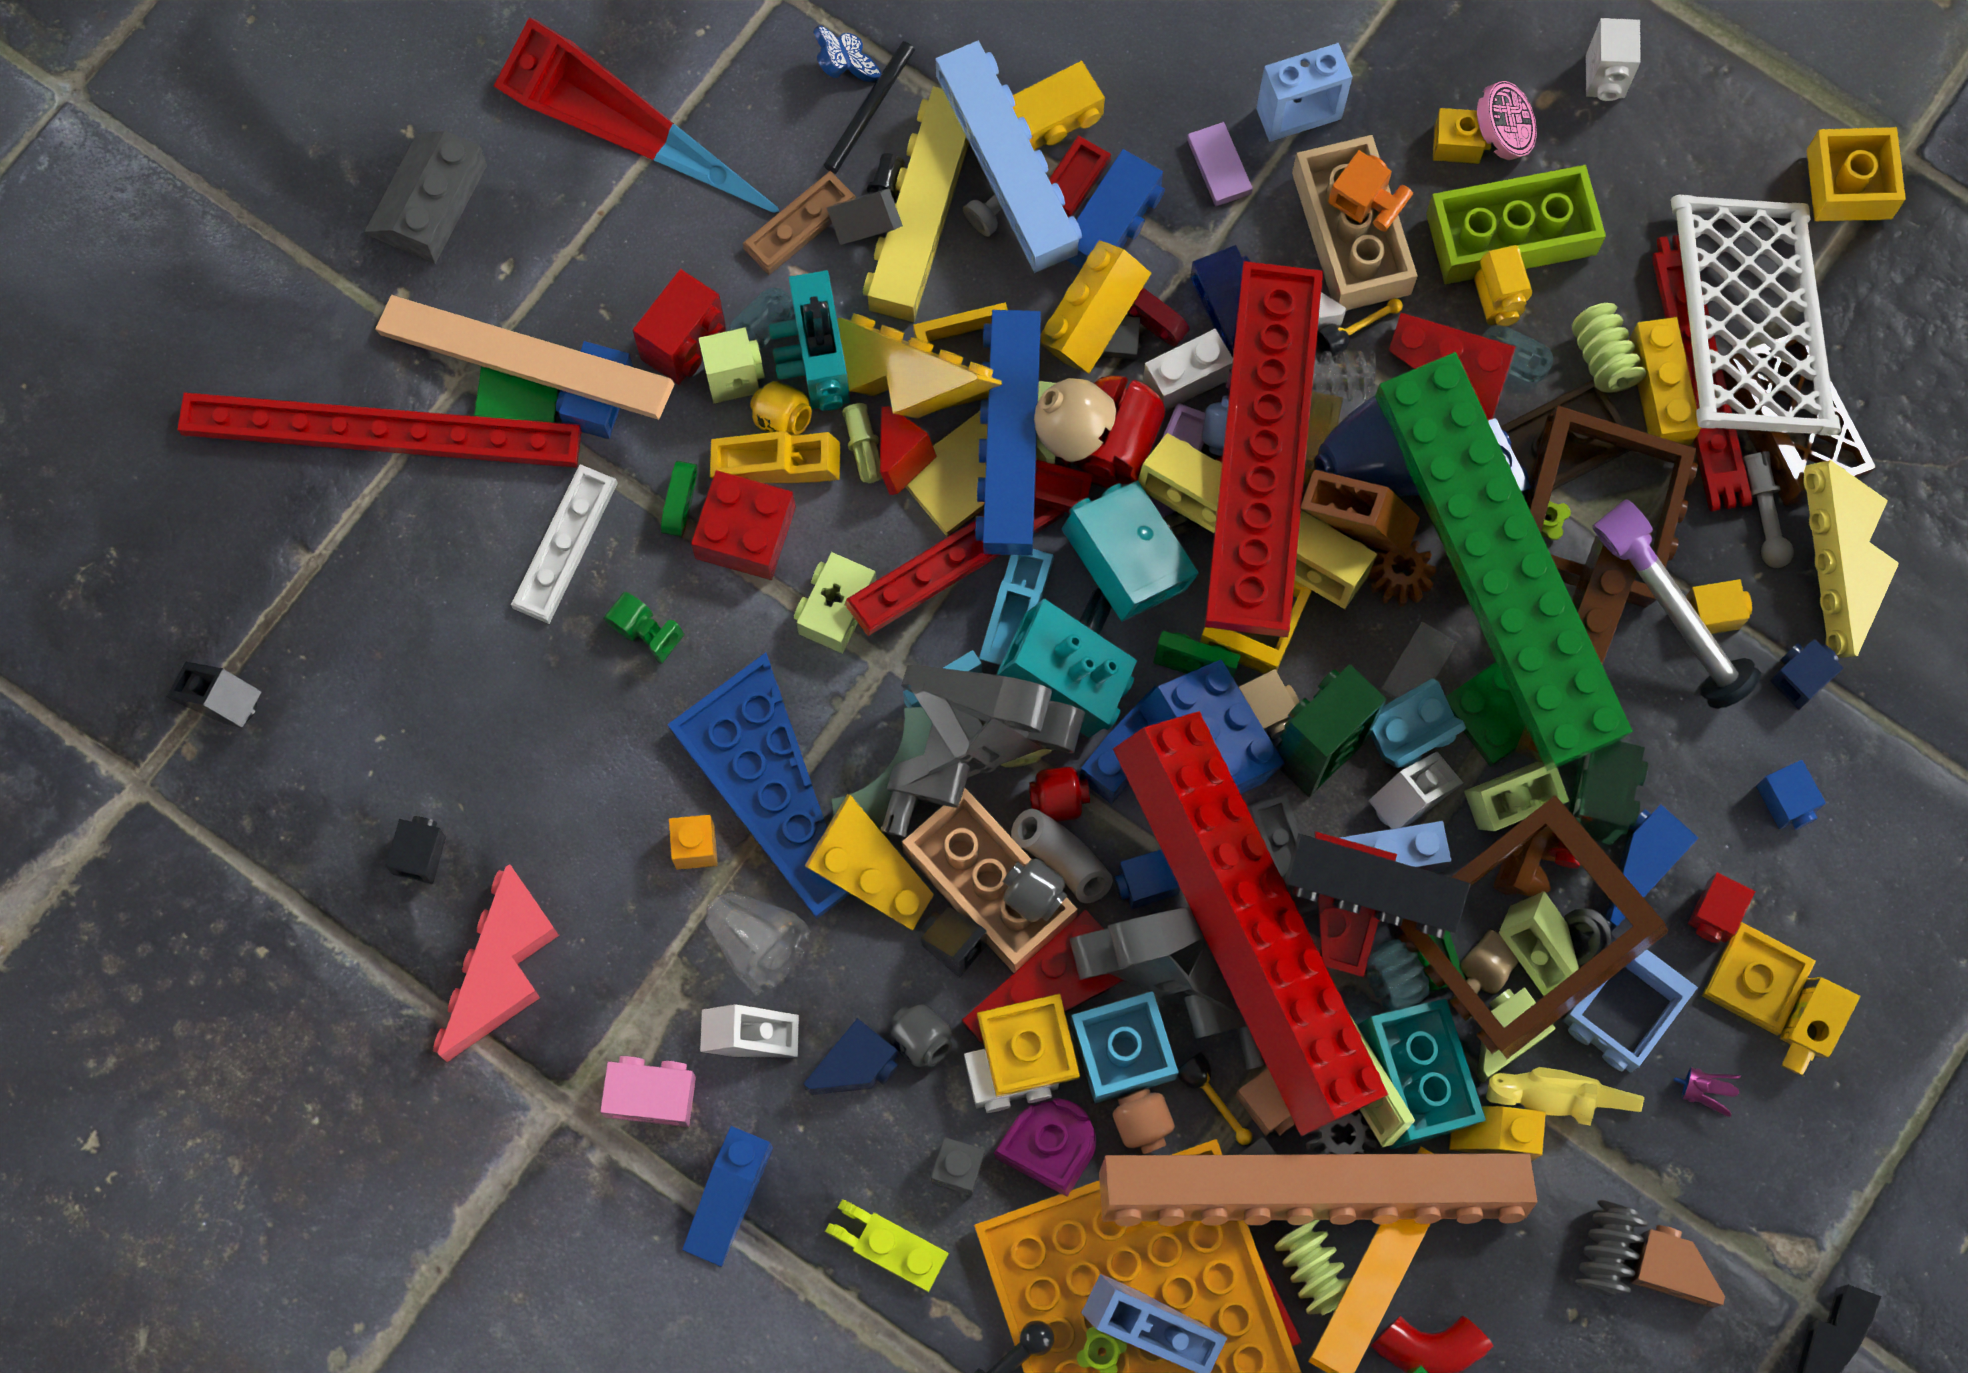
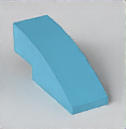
(1018, 593)

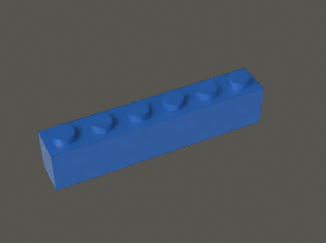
(1010, 434)

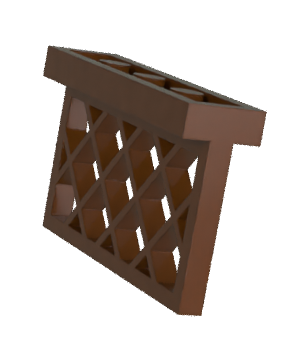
(1786, 456)

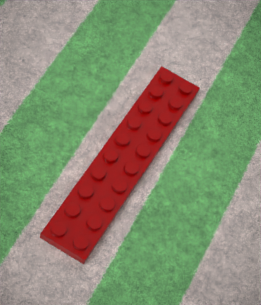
(1264, 450)

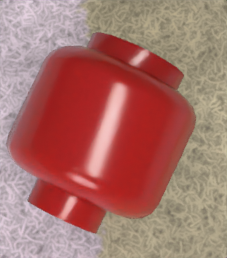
(1059, 793)

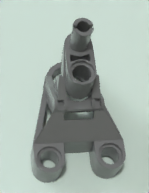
(1016, 721)
(1172, 960)

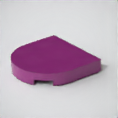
(1050, 1144)

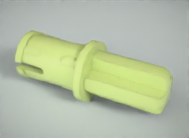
(863, 442)

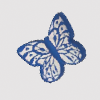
(844, 53)

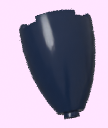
(1366, 450)

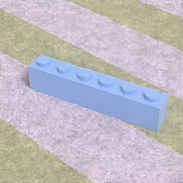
(1007, 156)

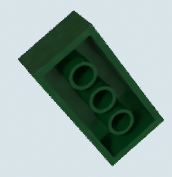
(1328, 728)

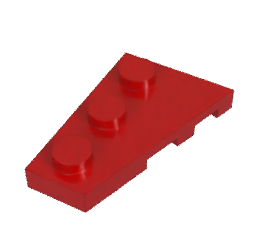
(1483, 359)
(1345, 935)

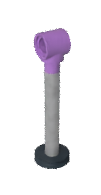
(1628, 536)

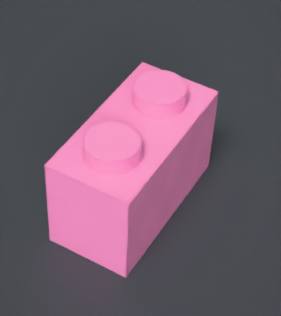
(648, 1092)

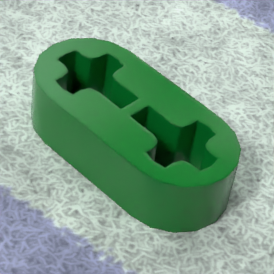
(679, 498)

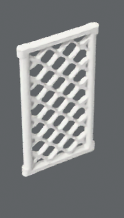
(1793, 233)

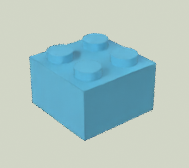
(1123, 1047)

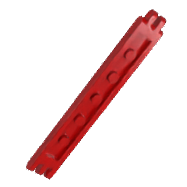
(1716, 448)

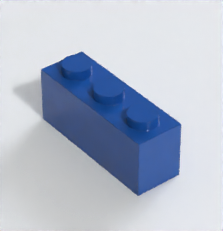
(1119, 205)

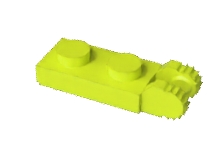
(891, 1247)

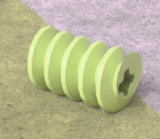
(1607, 348)
(1314, 1268)

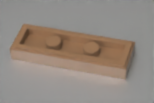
(796, 224)

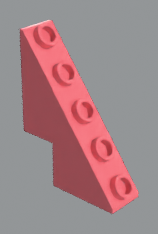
(493, 981)

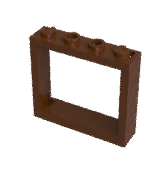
(1547, 463)

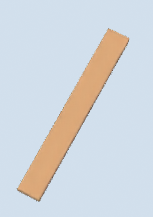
(525, 357)

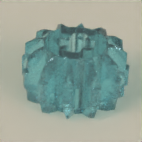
(1396, 975)

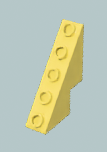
(1849, 567)

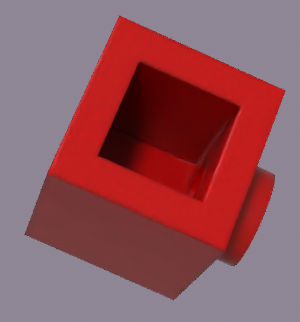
(1720, 909)

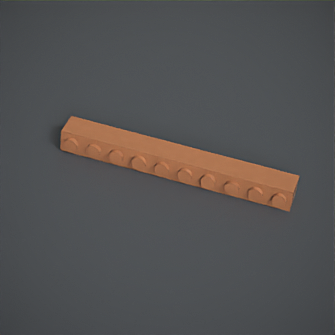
(1316, 1188)

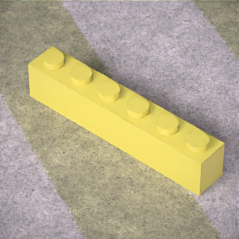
(922, 206)
(1190, 485)

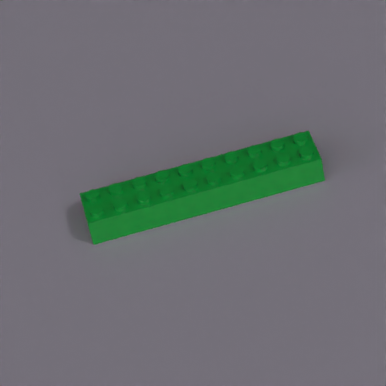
(1502, 562)

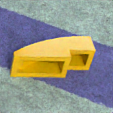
(778, 457)

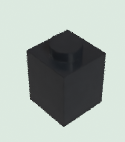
(416, 849)

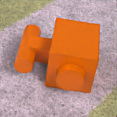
(1364, 187)

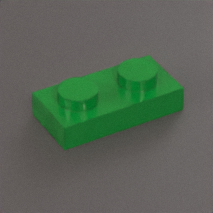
(1187, 655)

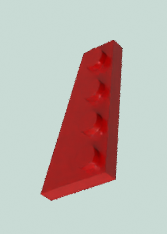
(1048, 974)

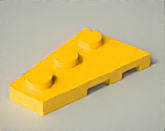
(868, 866)

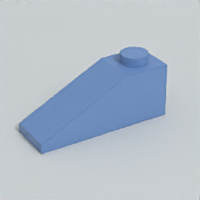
(1152, 1325)

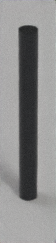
(869, 107)

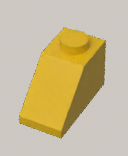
(1503, 1132)

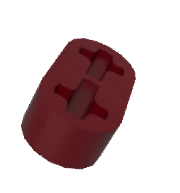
(1159, 318)

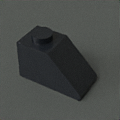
(215, 694)
(953, 939)

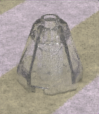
(756, 938)

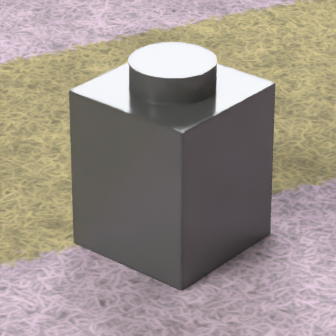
(958, 1166)

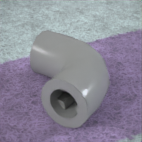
(1063, 854)

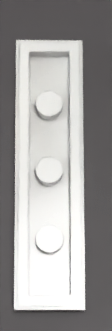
(564, 544)

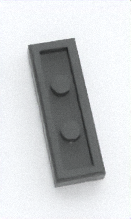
(1280, 831)

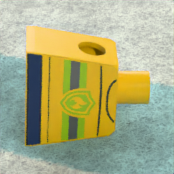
(1825, 1007)

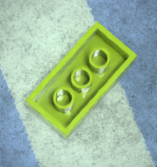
(1544, 214)

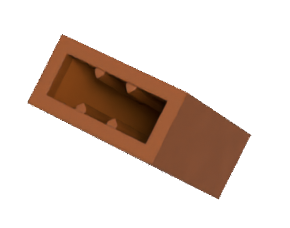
(1362, 511)

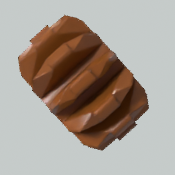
(1398, 584)

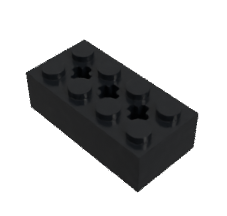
(1376, 883)

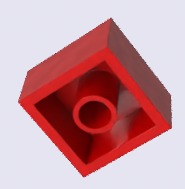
(673, 324)
(743, 525)

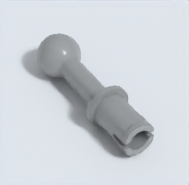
(1776, 549)

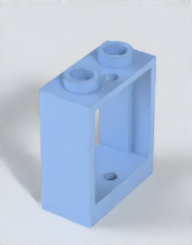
(1318, 88)
(1662, 979)

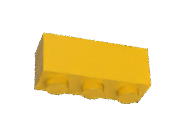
(1060, 105)
(1094, 306)
(1667, 388)

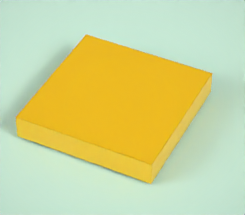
(1758, 978)
(1028, 1045)

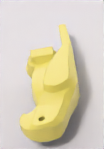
(1559, 1093)

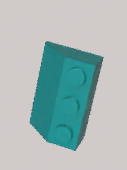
(1427, 1069)

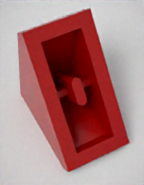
(903, 450)

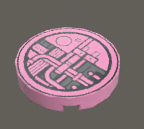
(1507, 120)

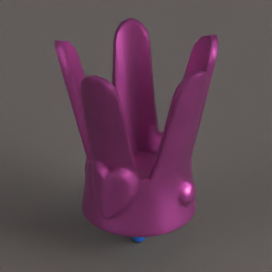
(1700, 1082)

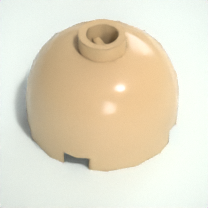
(1073, 418)

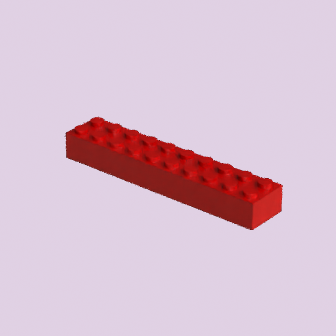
(1250, 922)

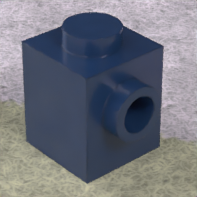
(1806, 672)

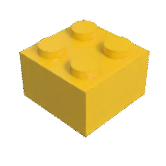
(1855, 174)

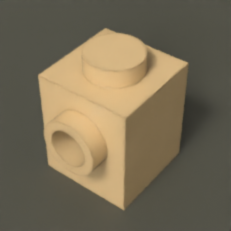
(1270, 701)

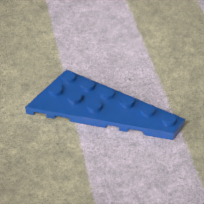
(755, 764)

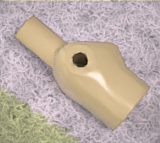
(1489, 964)

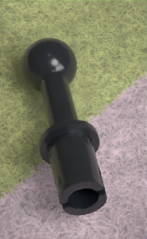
(1035, 1340)

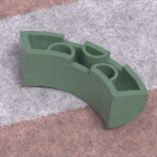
(875, 796)

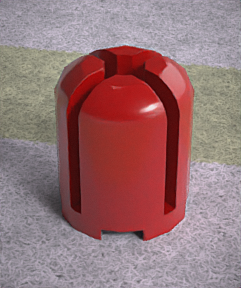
(1131, 437)

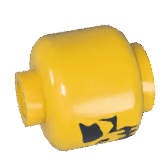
(780, 409)

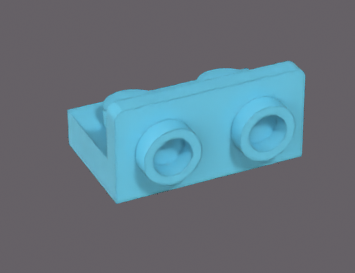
(1415, 725)

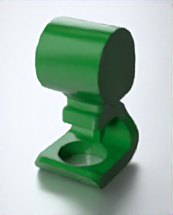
(633, 619)

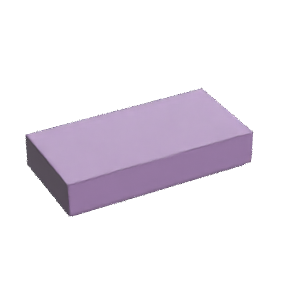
(1219, 164)

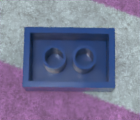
(1228, 716)

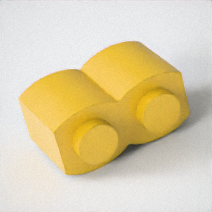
(1503, 286)

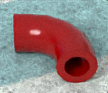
(1436, 1352)

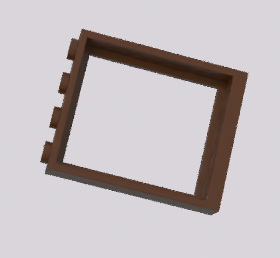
(1646, 931)

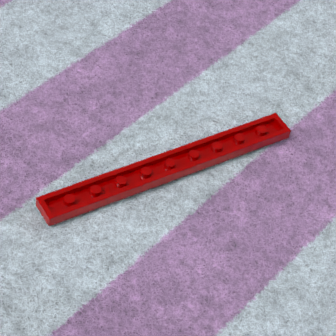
(380, 430)

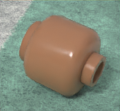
(1143, 1120)

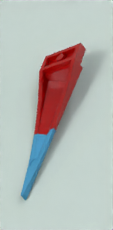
(574, 88)

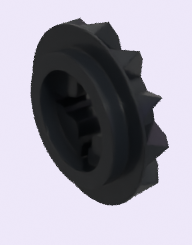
(1591, 924)

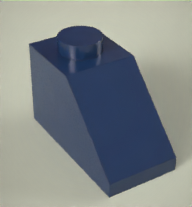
(854, 1063)

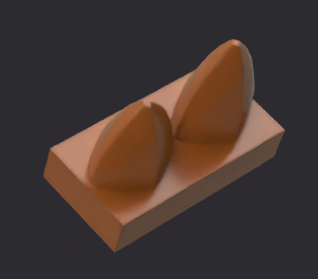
(1521, 870)

